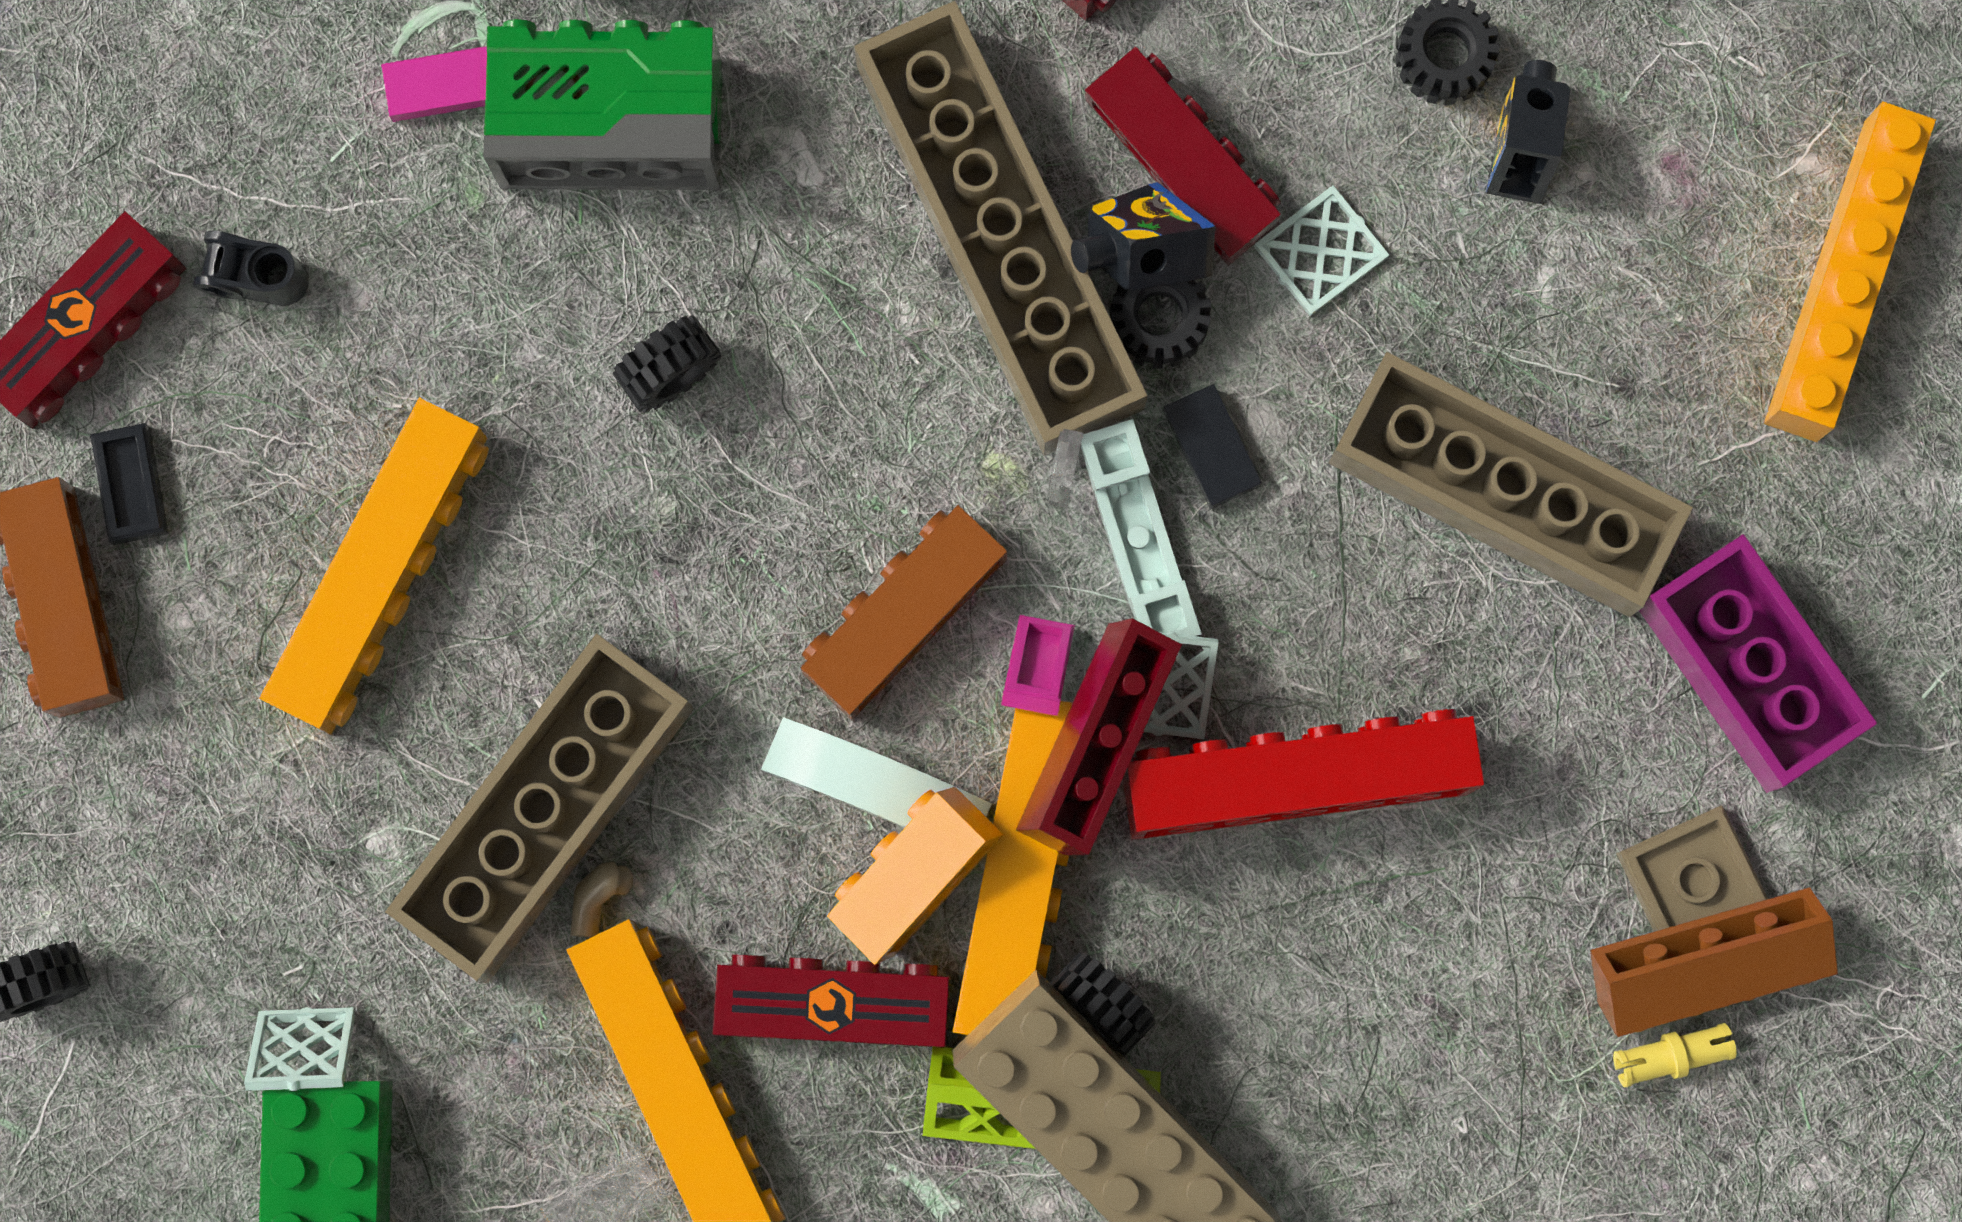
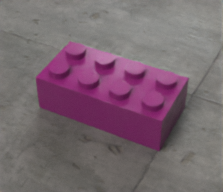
(1756, 665)

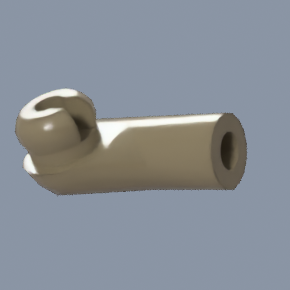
(593, 892)

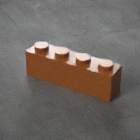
(57, 599)
(903, 612)
(1714, 962)

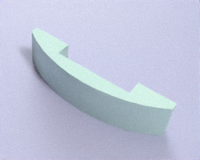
(1137, 529)
(851, 773)

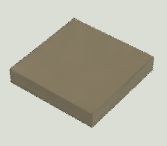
(1691, 871)

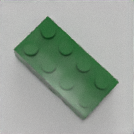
(326, 1153)

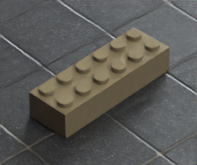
(1511, 485)
(540, 810)
(1099, 1116)

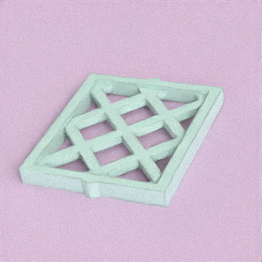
(1355, 225)
(1197, 730)
(297, 1080)

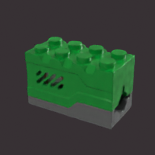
(603, 106)

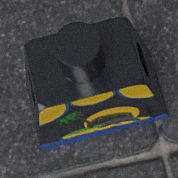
(1529, 134)
(1146, 240)

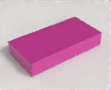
(435, 84)
(1038, 665)

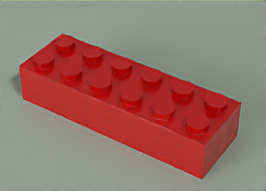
(1302, 776)

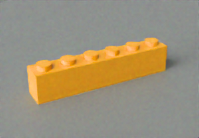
(1849, 272)
(376, 566)
(1015, 881)
(669, 1077)

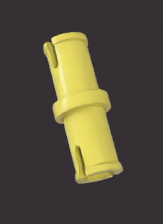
(1674, 1055)

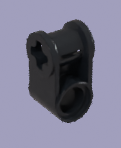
(240, 270)

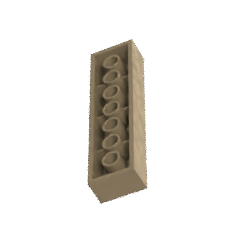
(999, 226)

